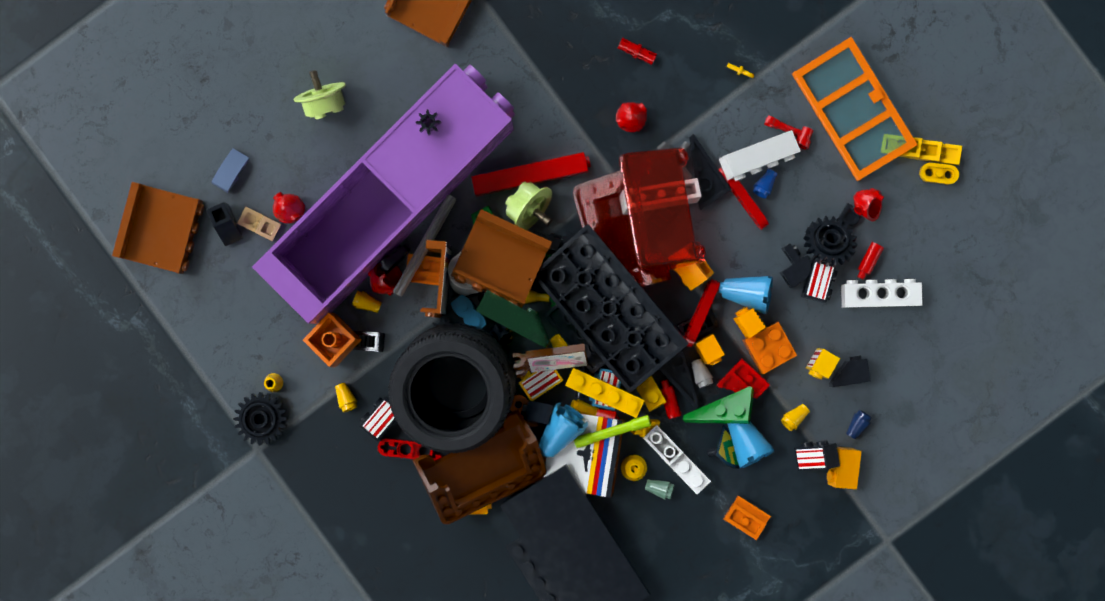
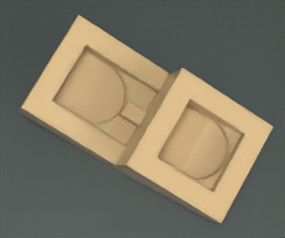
(258, 223)

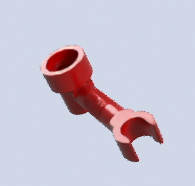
(803, 136)

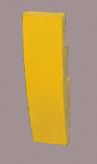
(935, 152)

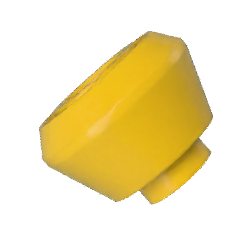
(629, 464)

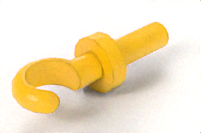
(740, 70)

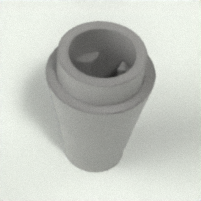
(701, 374)

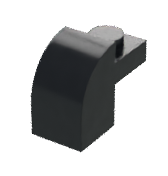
(798, 270)

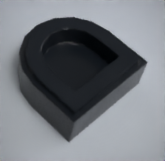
(848, 215)

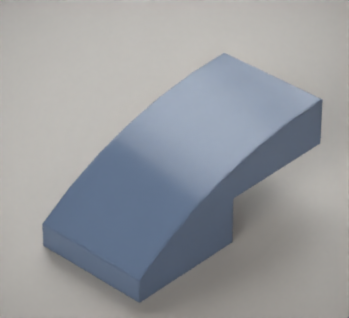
(229, 170)

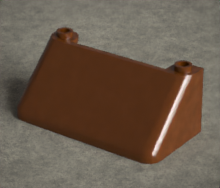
(484, 475)

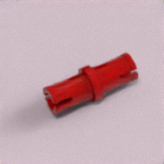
(637, 51)

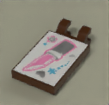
(550, 359)

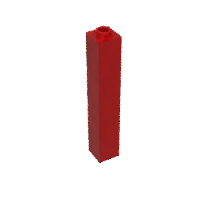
(530, 173)

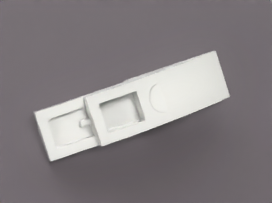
(677, 459)

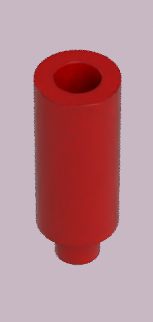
(869, 260)
(671, 405)

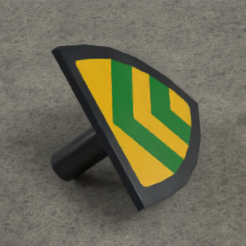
(725, 450)

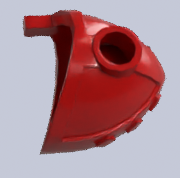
(631, 116)
(868, 203)
(288, 207)
(384, 283)

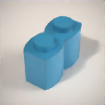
(464, 308)

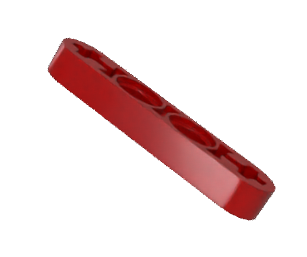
(747, 202)
(701, 311)
(415, 447)

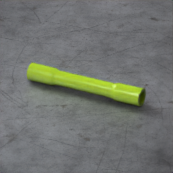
(633, 425)

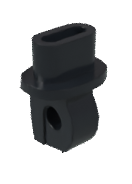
(555, 240)

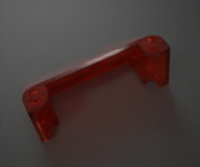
(600, 207)
(659, 209)

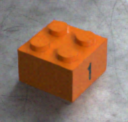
(332, 339)
(769, 348)

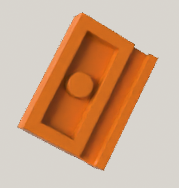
(428, 270)
(747, 517)

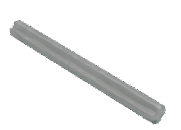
(421, 250)

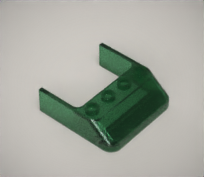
(515, 318)

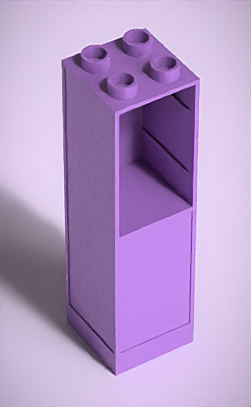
(386, 194)

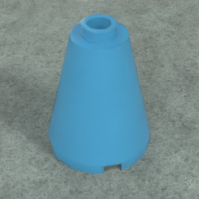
(748, 292)
(563, 428)
(748, 444)

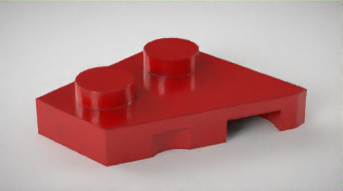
(743, 376)

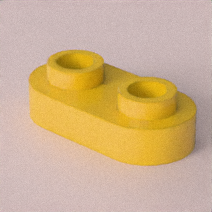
(938, 173)

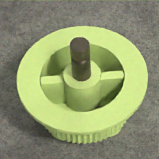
(321, 98)
(529, 205)

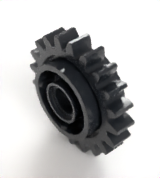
(817, 240)
(249, 424)

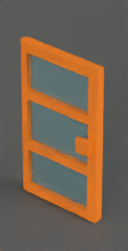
(854, 109)

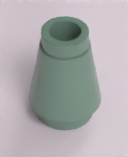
(660, 488)

